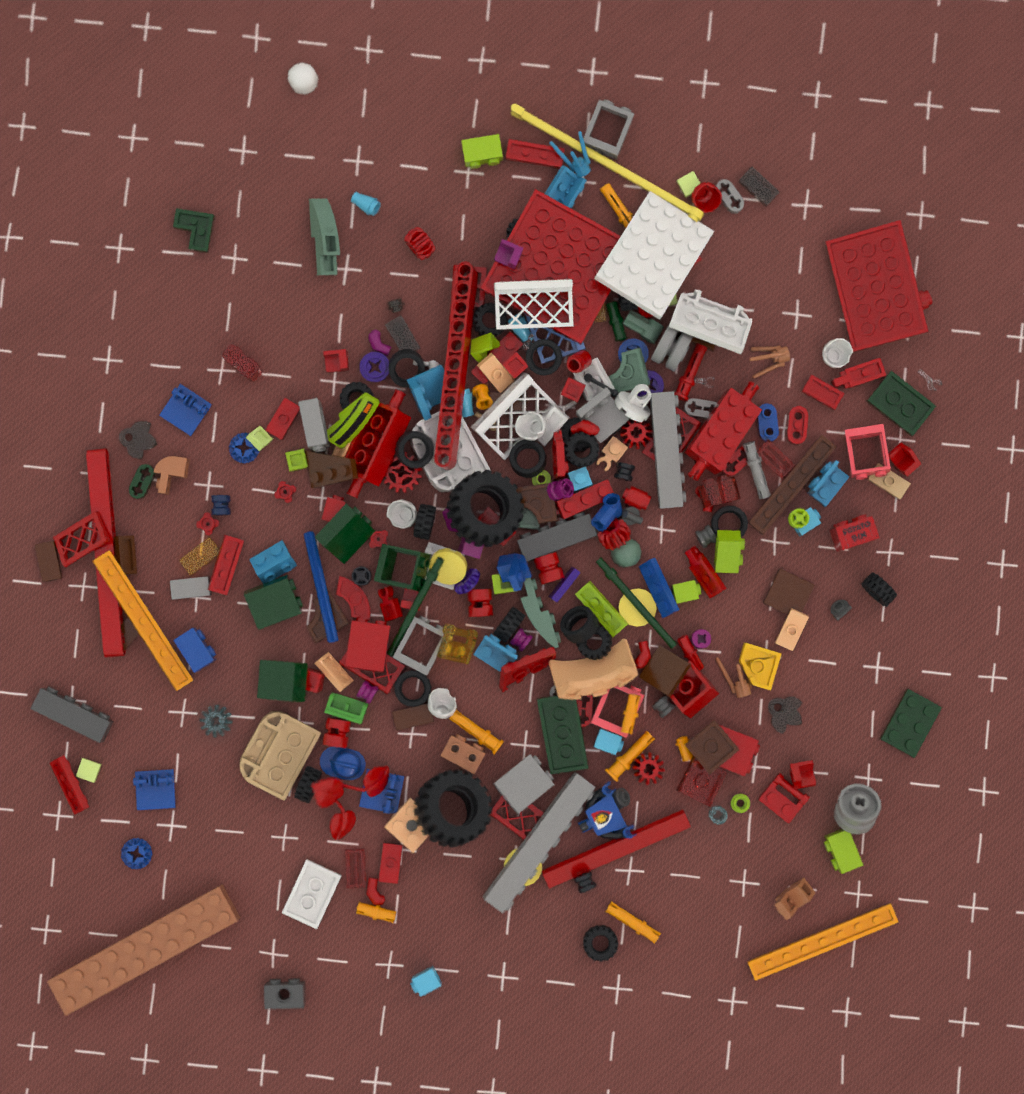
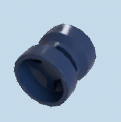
(221, 505)

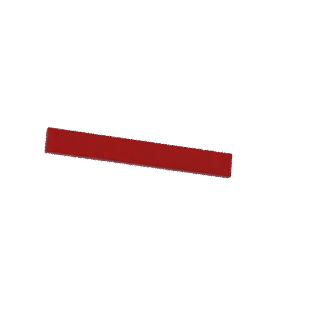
(615, 849)

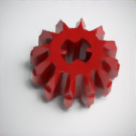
(419, 243)
(630, 429)
(615, 535)
(641, 767)

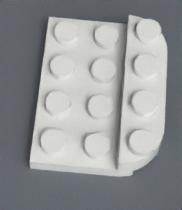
(711, 321)
(468, 456)

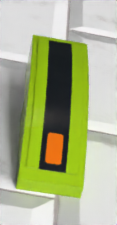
(352, 420)

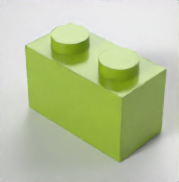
(482, 151)
(728, 550)
(843, 851)

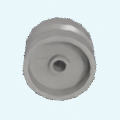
(672, 347)
(857, 808)

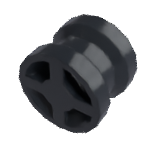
(624, 471)
(362, 574)
(585, 882)

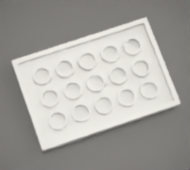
(654, 255)

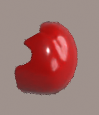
(706, 197)

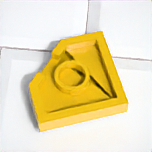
(759, 665)

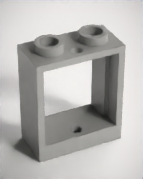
(600, 146)
(314, 425)
(411, 662)

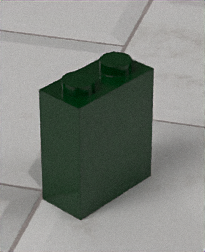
(345, 533)
(273, 601)
(282, 680)

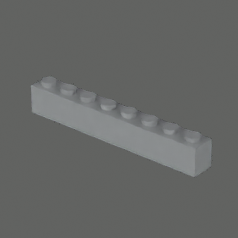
(538, 843)

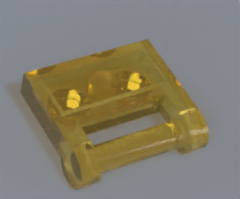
(456, 650)

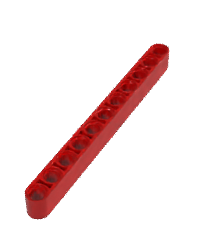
(460, 373)
(102, 501)

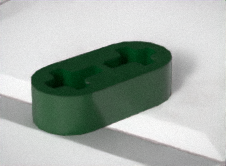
(138, 479)

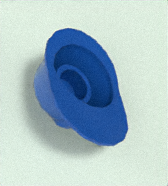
(342, 763)

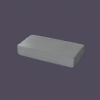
(189, 588)

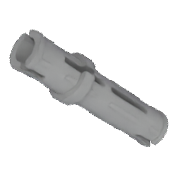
(754, 462)

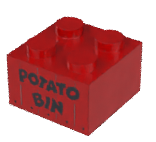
(852, 534)

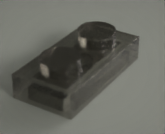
(758, 186)
(401, 334)

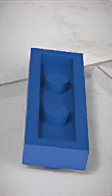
(658, 587)

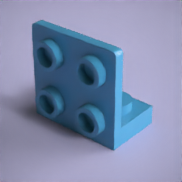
(427, 389)
(828, 484)
(495, 654)

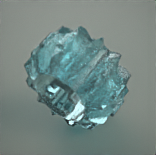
(222, 719)

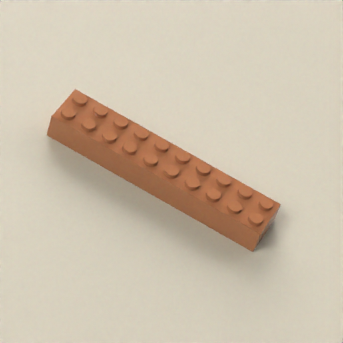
(143, 949)

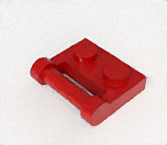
(779, 803)

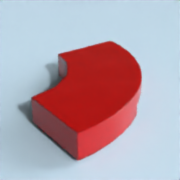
(355, 597)

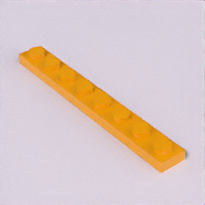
(142, 620)
(822, 941)

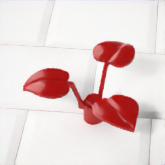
(331, 789)

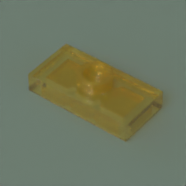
(199, 556)

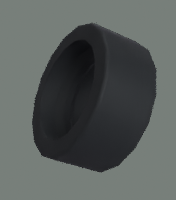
(406, 353)
(529, 357)
(522, 445)
(400, 449)
(730, 509)
(573, 616)
(398, 688)

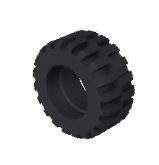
(505, 496)
(474, 798)

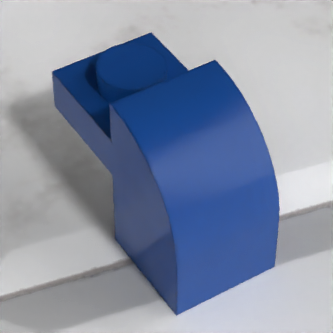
(514, 569)

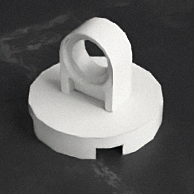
(635, 405)

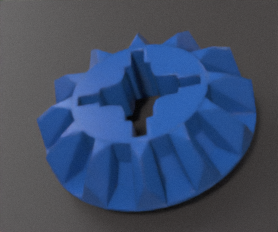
(631, 344)
(237, 454)
(144, 849)

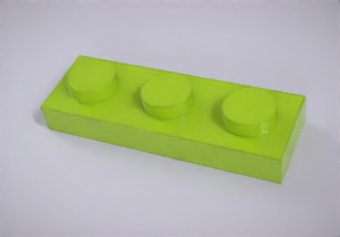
(602, 608)

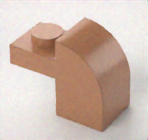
(170, 467)
(794, 897)

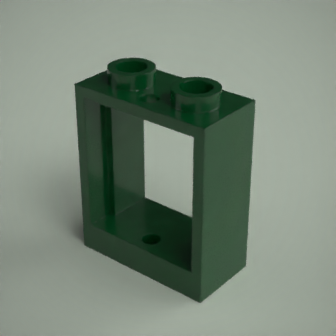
(387, 562)

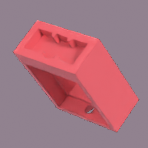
(867, 432)
(608, 725)

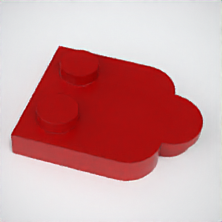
(560, 466)

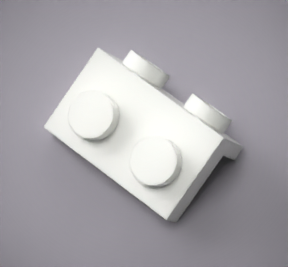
(599, 374)

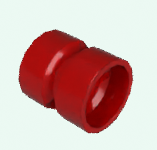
(549, 568)
(480, 595)
(336, 739)

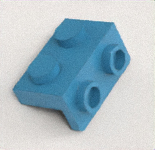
(565, 187)
(273, 562)

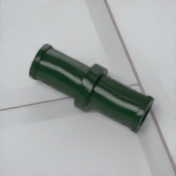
(616, 321)

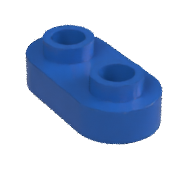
(768, 422)

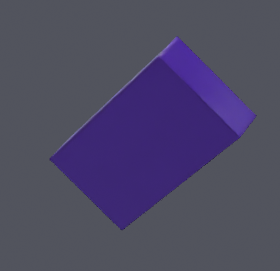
(564, 584)

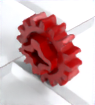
(400, 480)

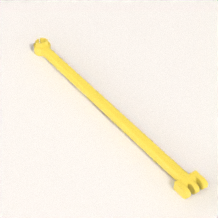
(520, 113)

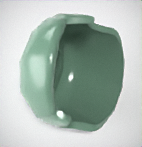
(627, 554)

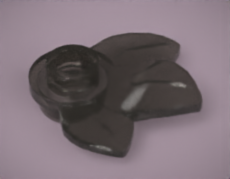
(140, 440)
(787, 713)

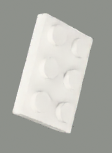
(311, 894)

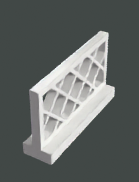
(533, 287)
(504, 402)

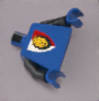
(605, 816)

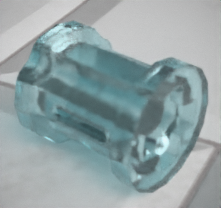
(723, 818)

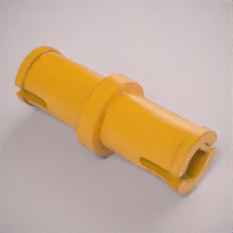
(630, 713)
(376, 912)

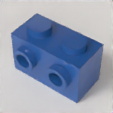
(195, 649)

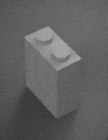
(524, 783)

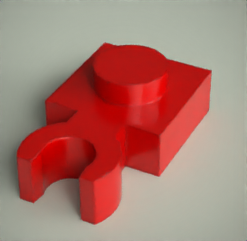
(390, 606)

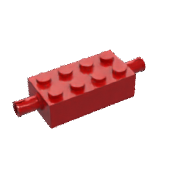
(723, 431)
(377, 443)

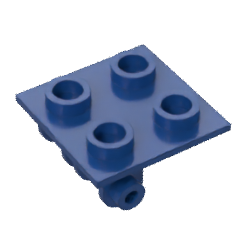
(185, 409)
(155, 789)
(388, 799)

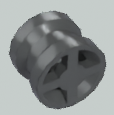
(705, 536)
(663, 706)

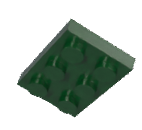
(901, 403)
(910, 723)

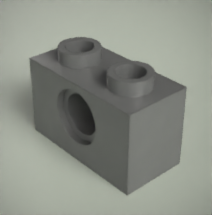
(274, 1000)

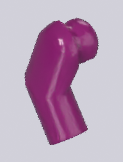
(376, 344)

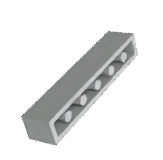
(667, 450)

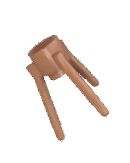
(778, 354)
(741, 687)

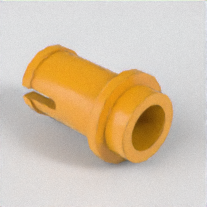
(685, 753)

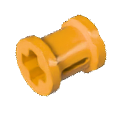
(483, 400)

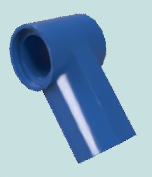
(608, 512)

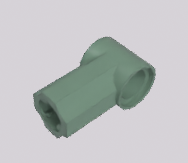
(648, 329)

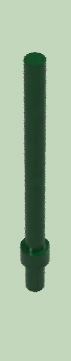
(611, 573)
(431, 576)

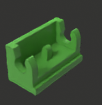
(346, 708)

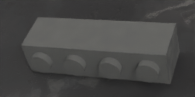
(556, 538)
(72, 715)

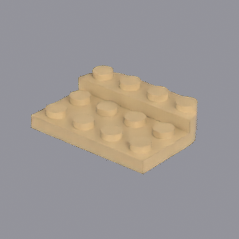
(277, 753)

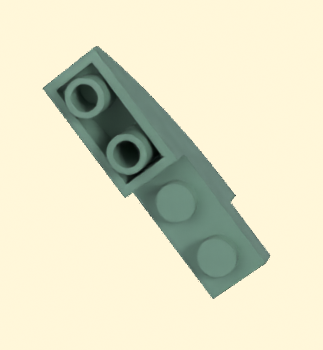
(326, 236)
(542, 621)

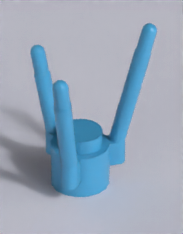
(580, 165)

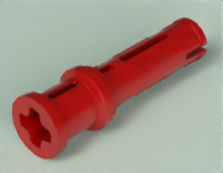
(687, 381)

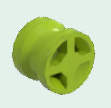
(802, 518)

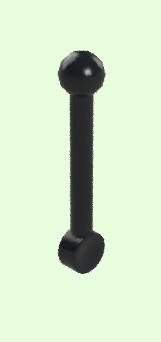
(588, 377)

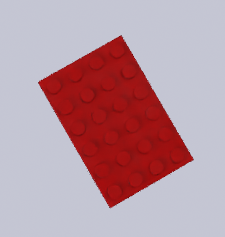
(877, 286)

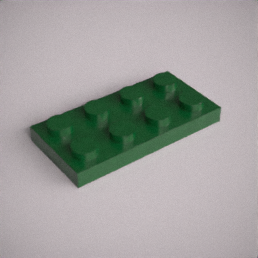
(562, 734)

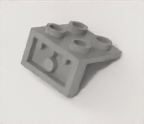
(604, 414)

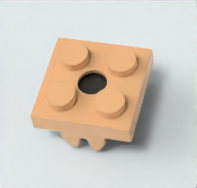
(404, 826)

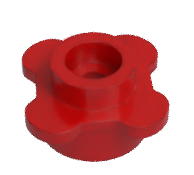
(280, 491)
(202, 523)
(382, 535)

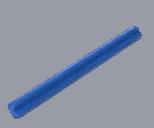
(321, 587)

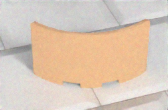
(596, 676)

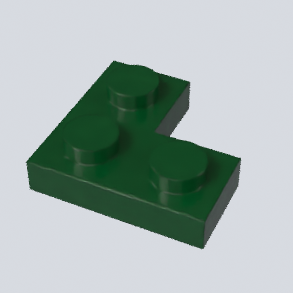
(200, 226)

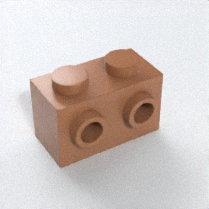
(463, 754)

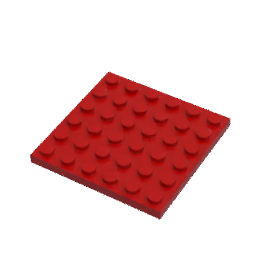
(557, 247)

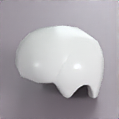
(302, 78)
(837, 353)
(530, 426)
(402, 513)
(441, 703)

